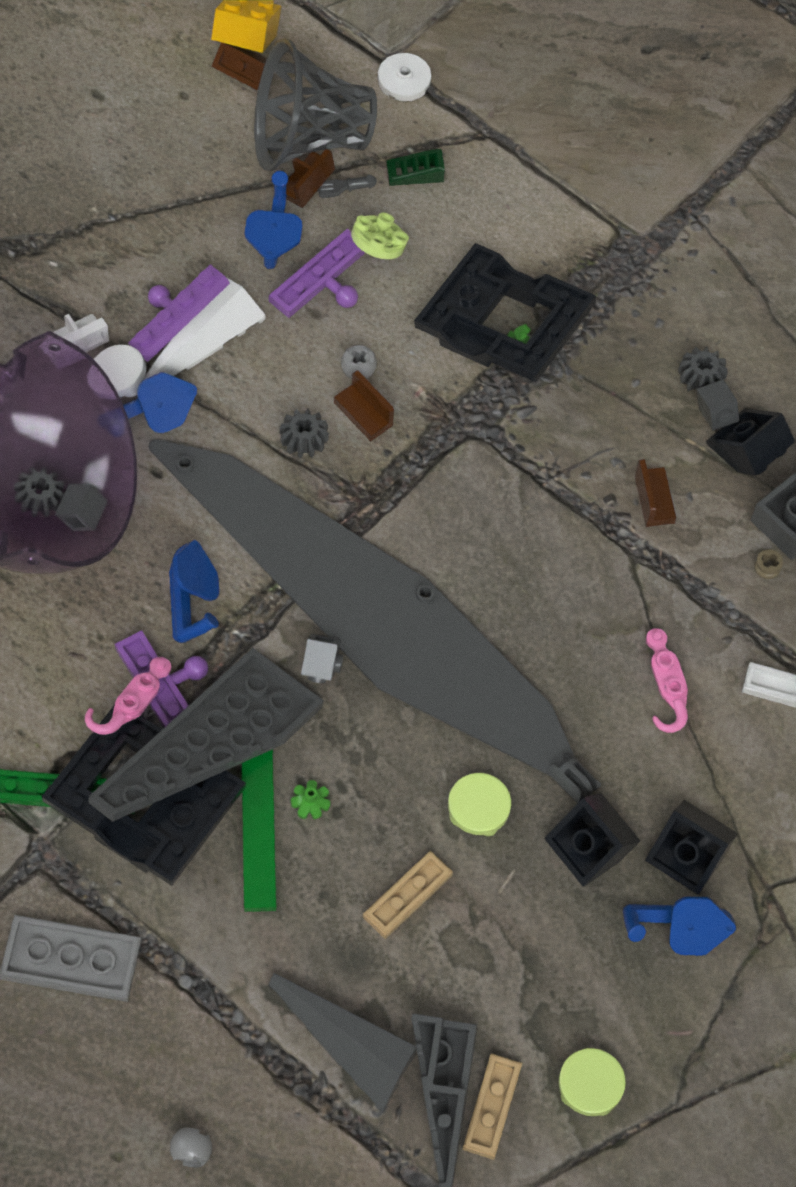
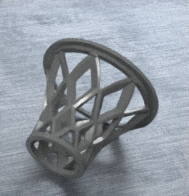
(332, 113)

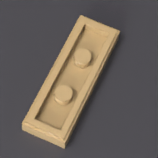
(407, 894)
(492, 1106)

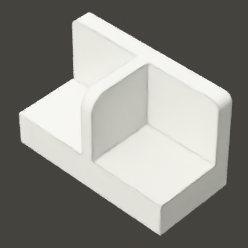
(85, 333)

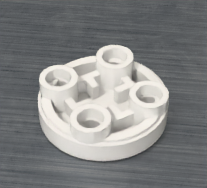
(123, 367)

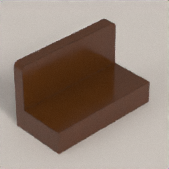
(240, 64)
(365, 407)
(654, 495)

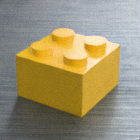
(246, 23)

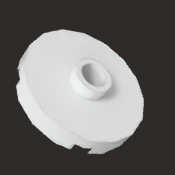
(404, 76)

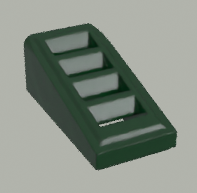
(422, 159)

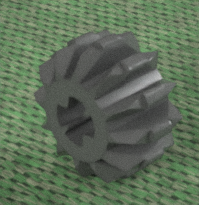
(701, 368)
(304, 433)
(27, 488)

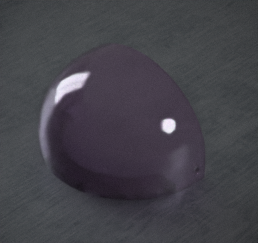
(70, 419)

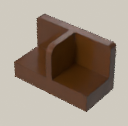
(309, 176)

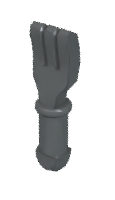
(335, 187)

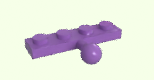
(317, 275)
(177, 312)
(168, 703)

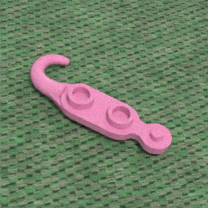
(668, 679)
(134, 698)

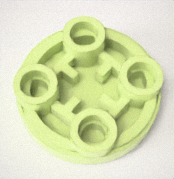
(379, 236)
(479, 804)
(591, 1082)

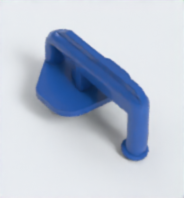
(274, 231)
(163, 401)
(195, 575)
(695, 923)

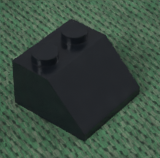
(753, 440)
(591, 838)
(691, 846)

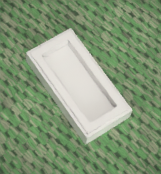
(770, 684)

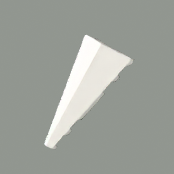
(206, 333)

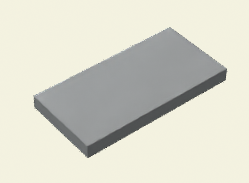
(70, 958)

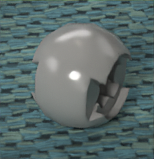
(358, 354)
(191, 1147)

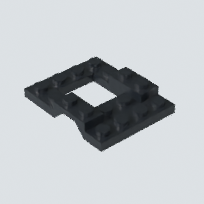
(474, 291)
(170, 828)

